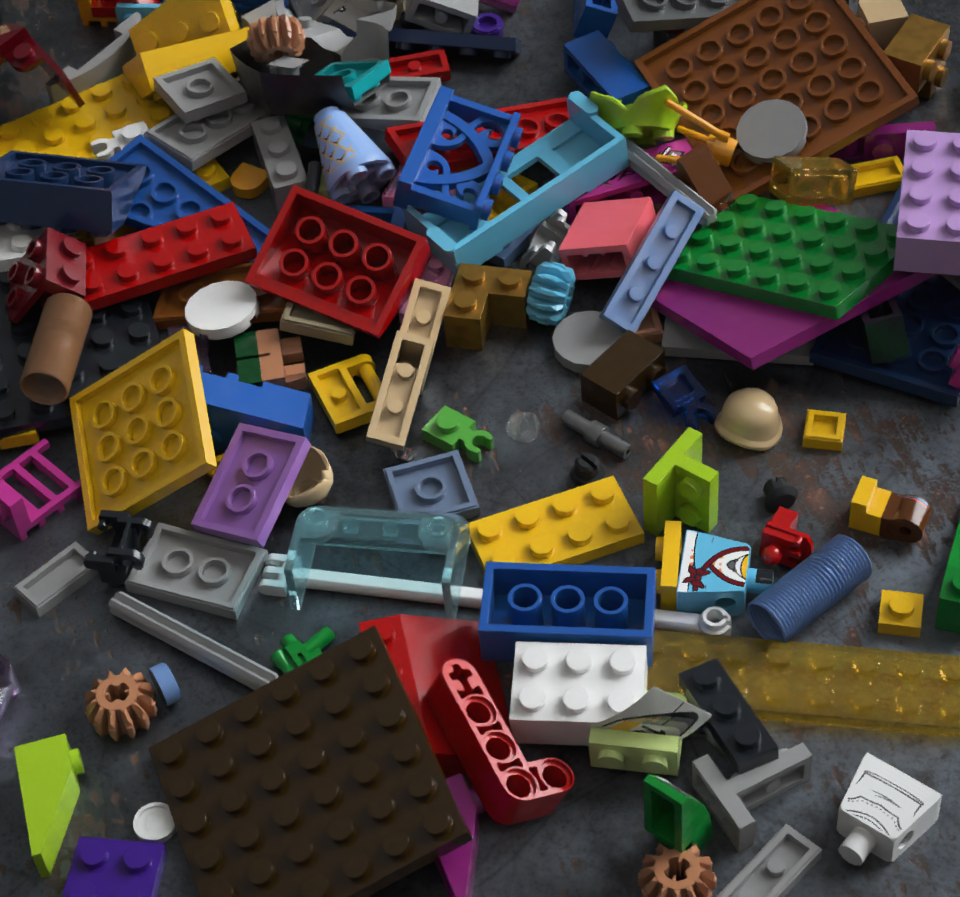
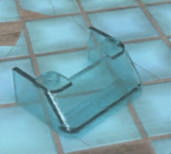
(379, 530)

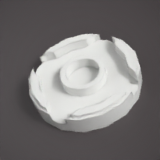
(222, 309)

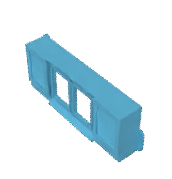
(578, 152)

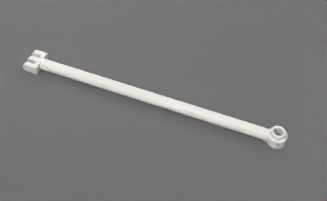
(275, 585)

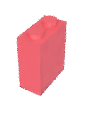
(606, 237)

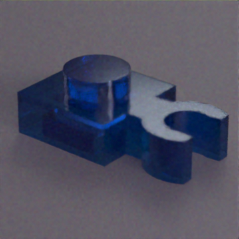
(683, 393)

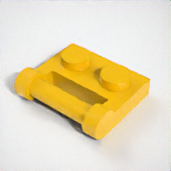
(341, 396)

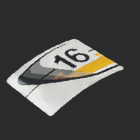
(658, 714)

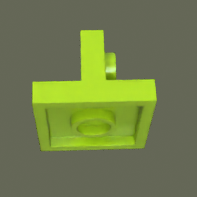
(681, 487)

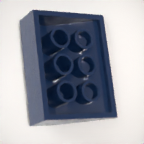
(67, 192)

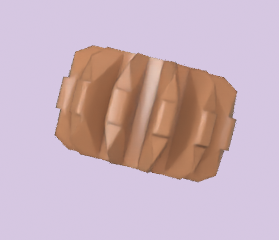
(275, 37)
(120, 704)
(667, 866)

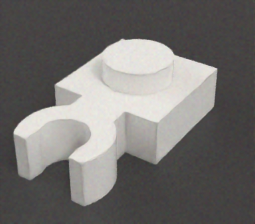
(107, 148)

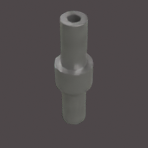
(596, 433)

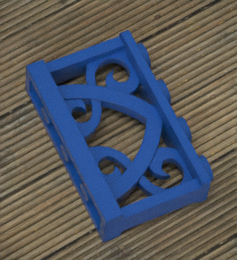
(448, 115)

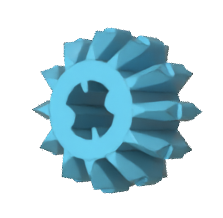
(550, 293)

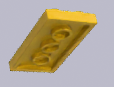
(559, 528)

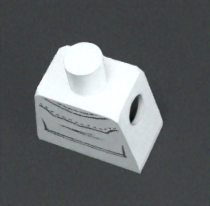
(884, 812)

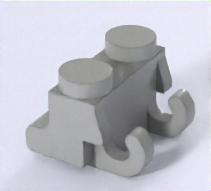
(545, 241)

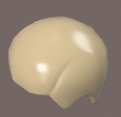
(312, 480)

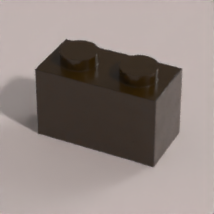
(622, 375)

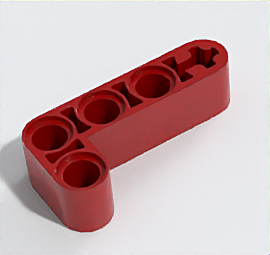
(488, 752)

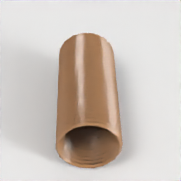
(56, 349)

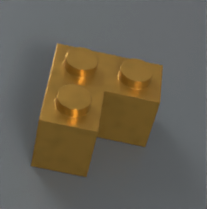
(921, 54)
(483, 298)

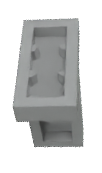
(733, 798)

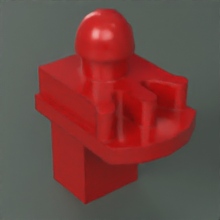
(782, 541)

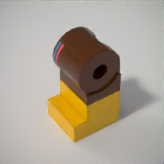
(888, 513)

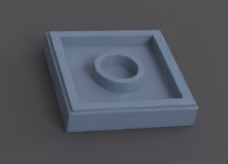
(433, 486)

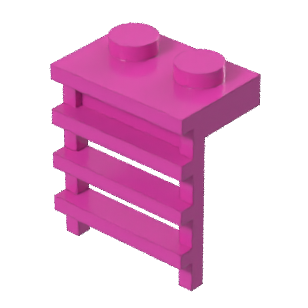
(17, 512)

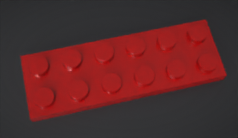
(535, 119)
(165, 256)

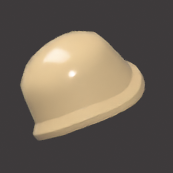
(750, 420)

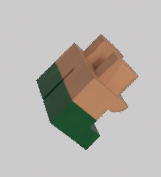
(263, 356)

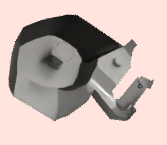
(289, 82)

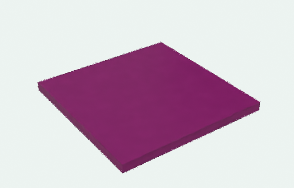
(759, 330)

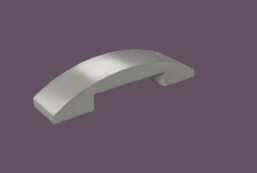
(103, 66)

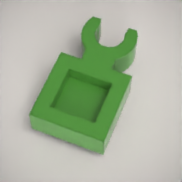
(455, 431)

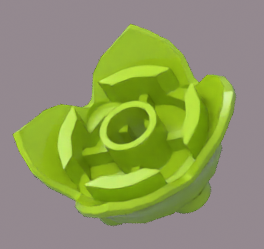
(645, 119)

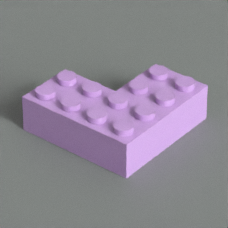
(929, 204)

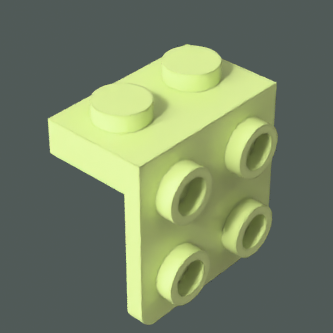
(635, 750)

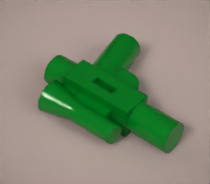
(297, 653)

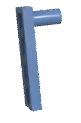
(652, 263)

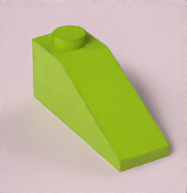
(49, 794)

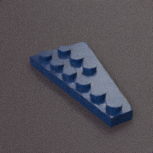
(173, 191)

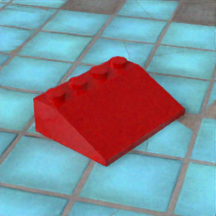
(339, 262)
(419, 651)

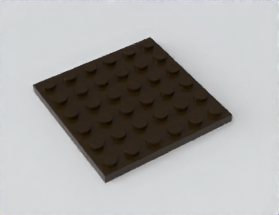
(311, 783)

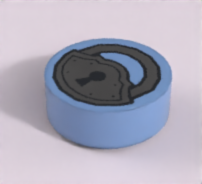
(165, 684)

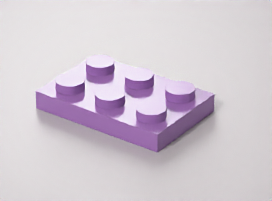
(251, 484)

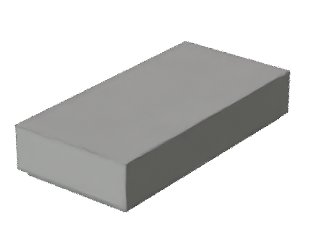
(55, 580)

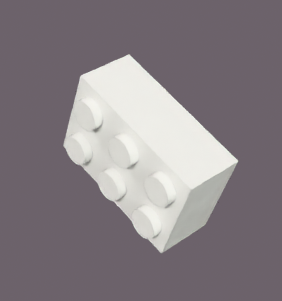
(571, 687)

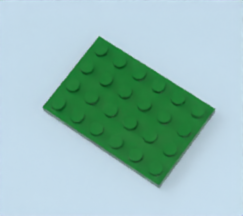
(789, 256)

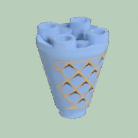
(350, 159)

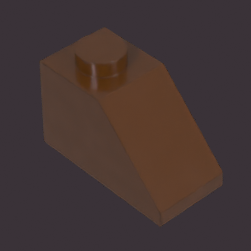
(703, 175)

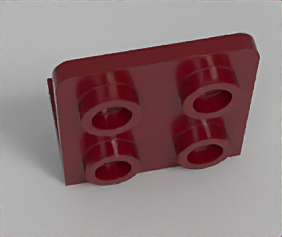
(50, 265)

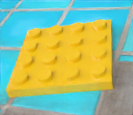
(142, 430)

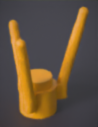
(718, 141)

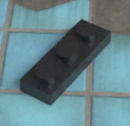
(731, 719)

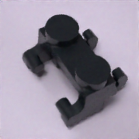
(125, 547)

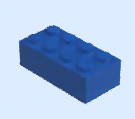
(565, 606)

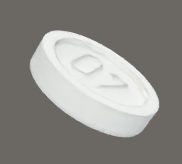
(154, 823)

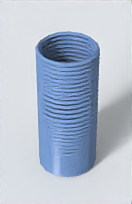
(809, 589)

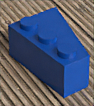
(265, 407)

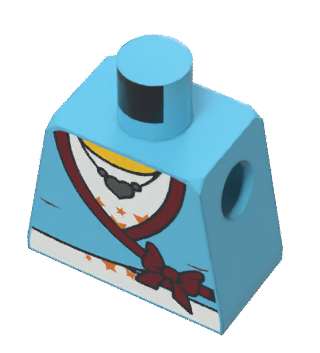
(717, 574)

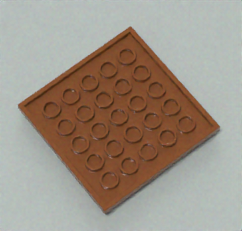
(787, 52)

